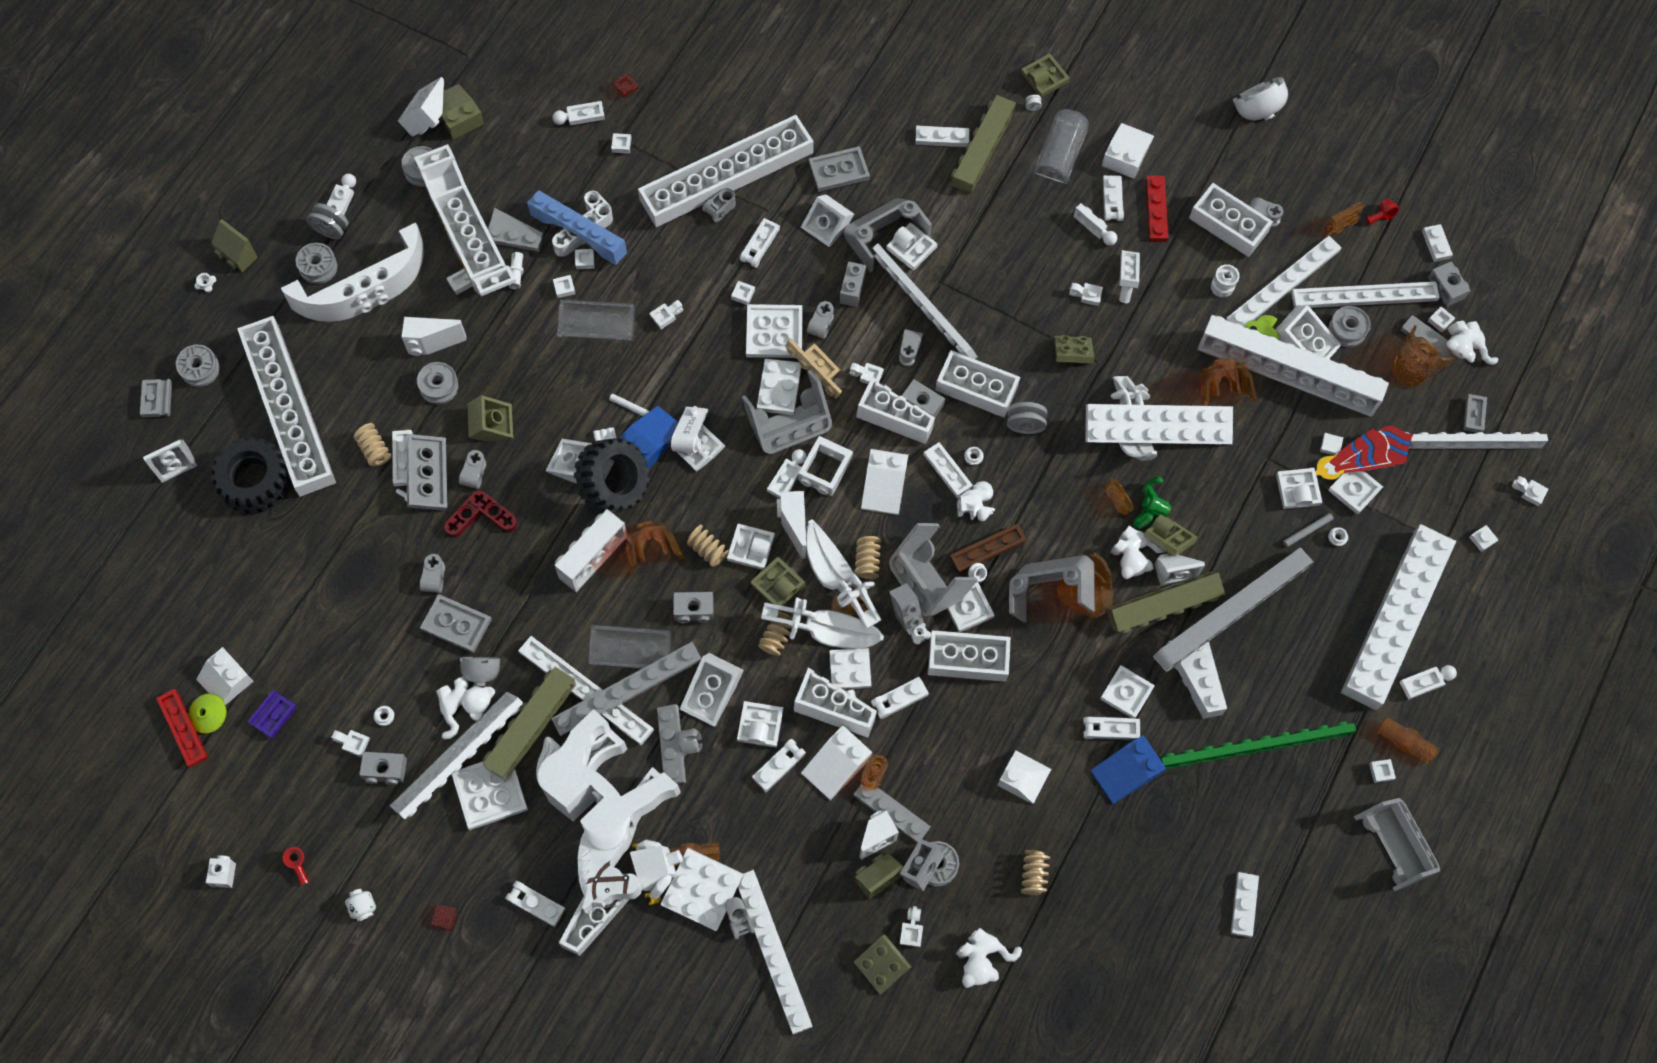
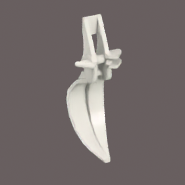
(1137, 394)
(835, 573)
(826, 626)

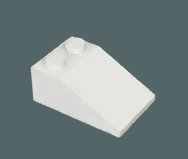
(424, 109)
(1127, 150)
(1307, 332)
(430, 335)
(565, 457)
(171, 460)
(884, 482)
(792, 516)
(711, 689)
(837, 762)

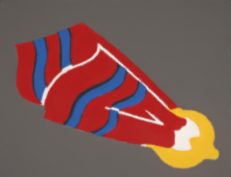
(1367, 452)

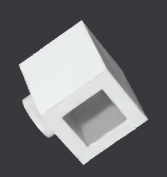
(221, 872)

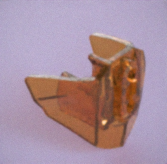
(1427, 365)
(1234, 371)
(646, 531)
(1102, 590)

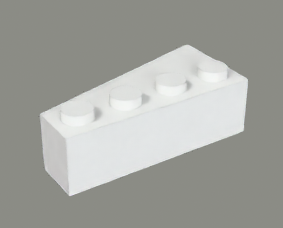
(894, 413)
(1202, 681)
(832, 705)
(587, 926)

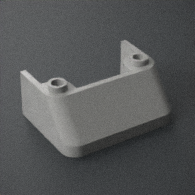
(861, 231)
(787, 430)
(912, 566)
(1073, 570)
(1402, 841)

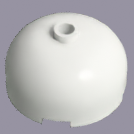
(1262, 100)

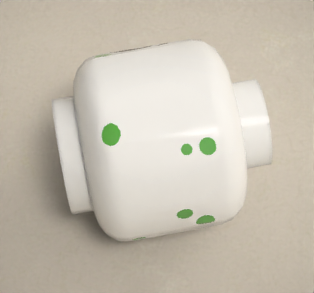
(360, 905)

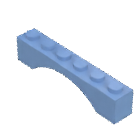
(601, 240)

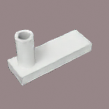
(1128, 274)

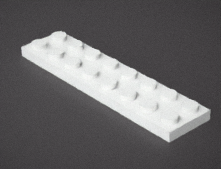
(920, 299)
(1159, 424)
(455, 755)

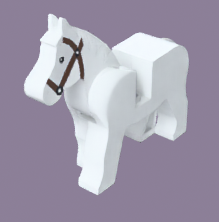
(572, 785)

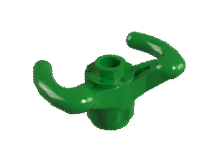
(1151, 504)

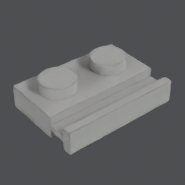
(155, 398)

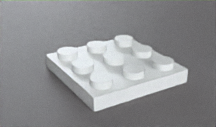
(771, 328)
(486, 796)
(701, 889)

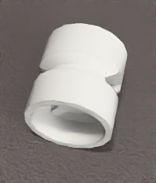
(1225, 281)

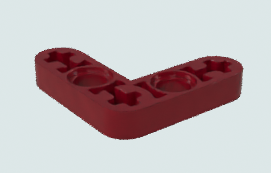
(477, 509)

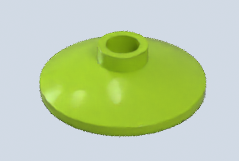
(214, 715)

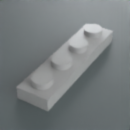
(901, 817)

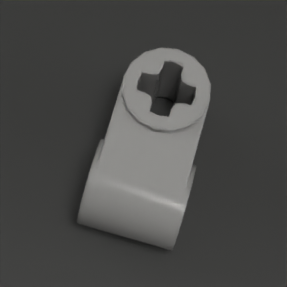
(717, 206)
(1267, 209)
(821, 321)
(910, 344)
(473, 472)
(432, 577)
(740, 920)

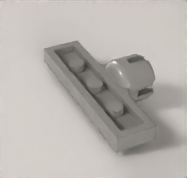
(675, 742)

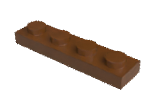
(988, 548)

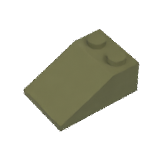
(459, 112)

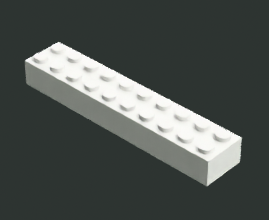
(726, 168)
(1294, 366)
(286, 406)
(1398, 617)

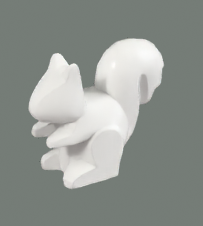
(972, 501)

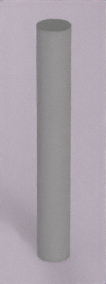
(1307, 530)

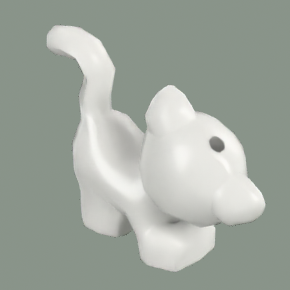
(1465, 338)
(1133, 561)
(473, 700)
(979, 968)

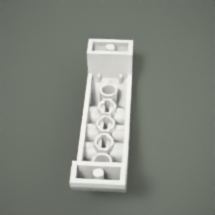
(364, 289)

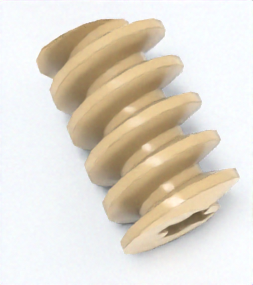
(371, 445)
(706, 547)
(867, 556)
(775, 635)
(1034, 873)

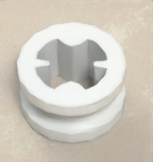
(1033, 102)

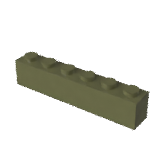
(983, 145)
(1165, 601)
(529, 724)

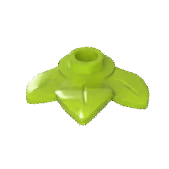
(1264, 325)

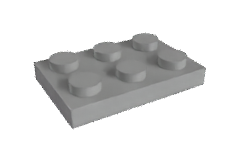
(839, 169)
(455, 623)

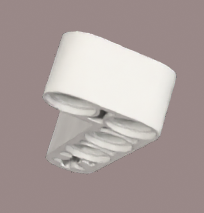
(565, 242)

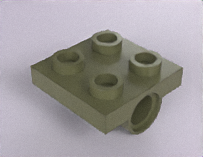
(1045, 75)
(1073, 349)
(1170, 536)
(777, 582)
(882, 964)

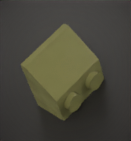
(233, 247)
(490, 419)
(878, 875)

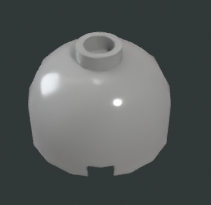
(479, 669)

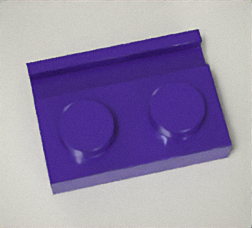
(272, 714)

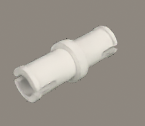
(516, 268)

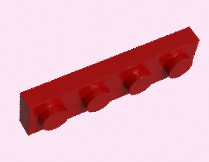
(1157, 208)
(182, 728)

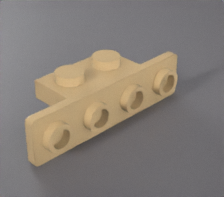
(818, 363)

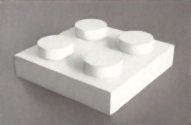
(1355, 490)
(971, 610)
(850, 668)
(1127, 692)

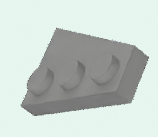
(513, 233)

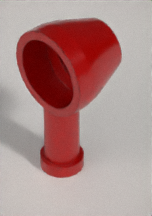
(1387, 211)
(296, 864)

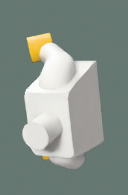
(654, 867)

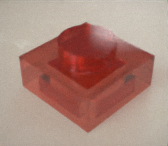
(625, 85)
(444, 917)

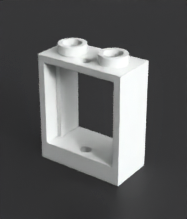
(832, 450)

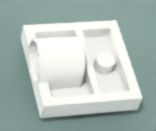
(911, 246)
(1299, 488)
(750, 546)
(760, 724)

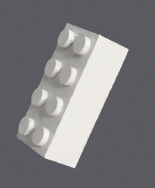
(1230, 219)
(977, 383)
(590, 550)
(969, 656)

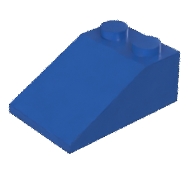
(652, 434)
(1128, 769)

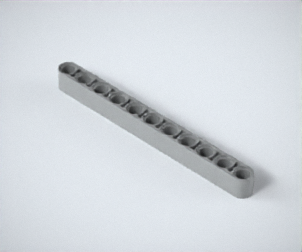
(1232, 609)

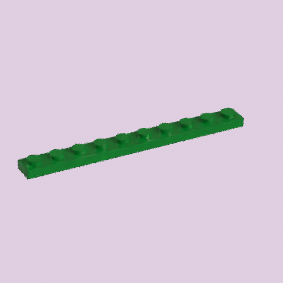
(1264, 744)

